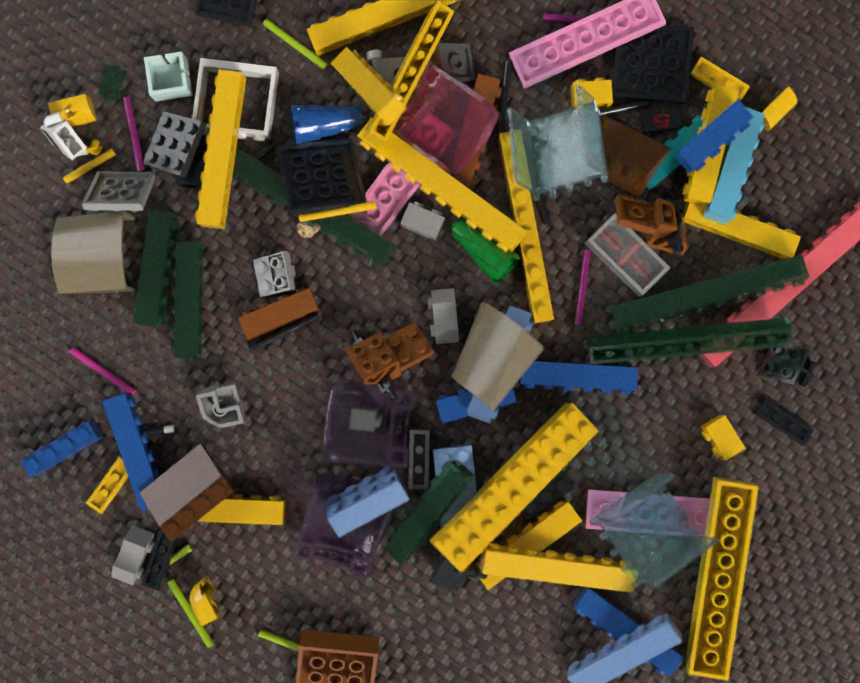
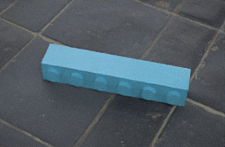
(732, 171)

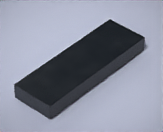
(783, 422)
(159, 561)

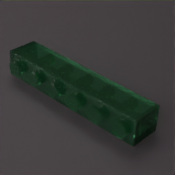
(155, 268)
(188, 300)
(428, 511)

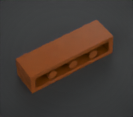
(278, 314)

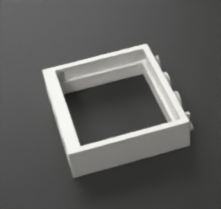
(249, 70)

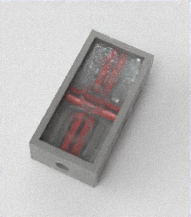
(627, 256)

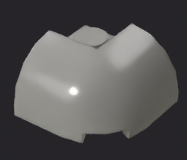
(221, 405)

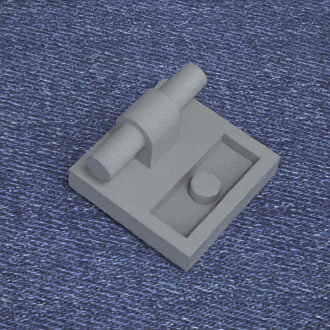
(275, 274)

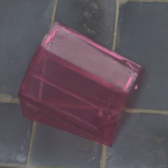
(446, 121)

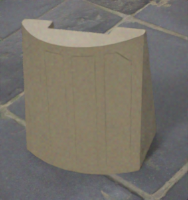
(89, 253)
(494, 356)

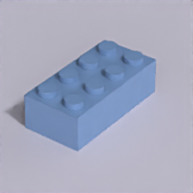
(365, 500)

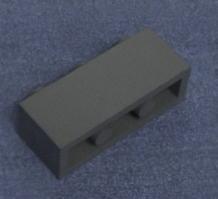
(365, 418)
(419, 458)

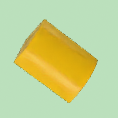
(81, 104)
(779, 108)

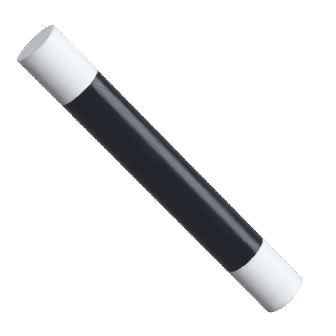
(159, 430)

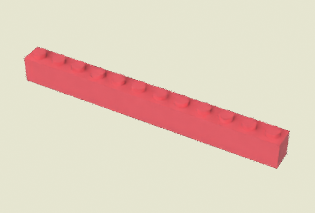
(817, 260)

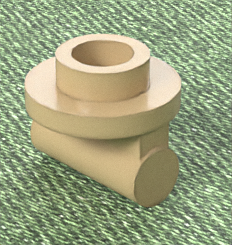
(306, 230)

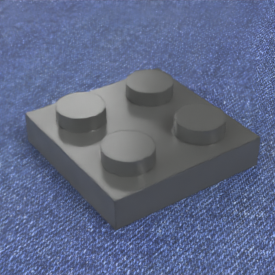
(456, 61)

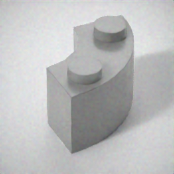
(444, 314)
(133, 555)

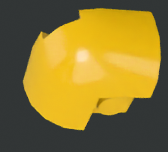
(202, 601)

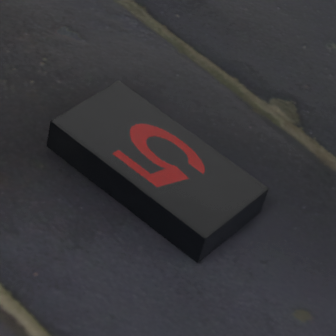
(661, 121)

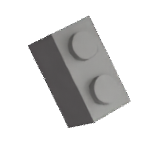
(422, 221)

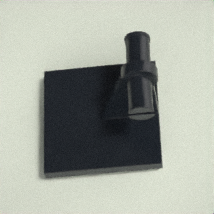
(787, 364)
(451, 578)

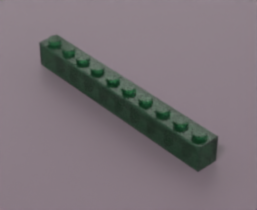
(341, 227)
(709, 293)
(690, 341)

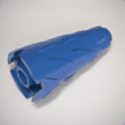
(316, 121)

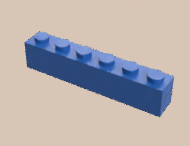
(580, 375)
(132, 443)
(618, 623)

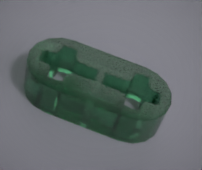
(112, 83)

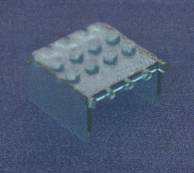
(559, 148)
(651, 532)

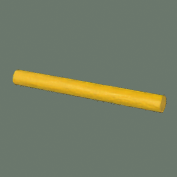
(339, 211)

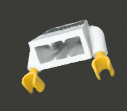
(64, 137)

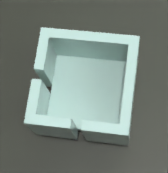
(168, 80)

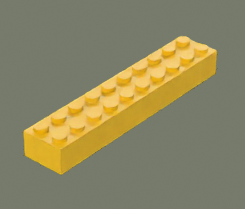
(513, 486)
(721, 578)

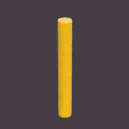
(88, 166)

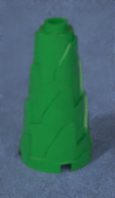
(485, 253)

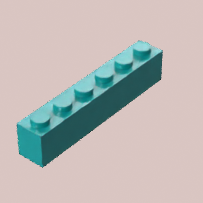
(670, 162)

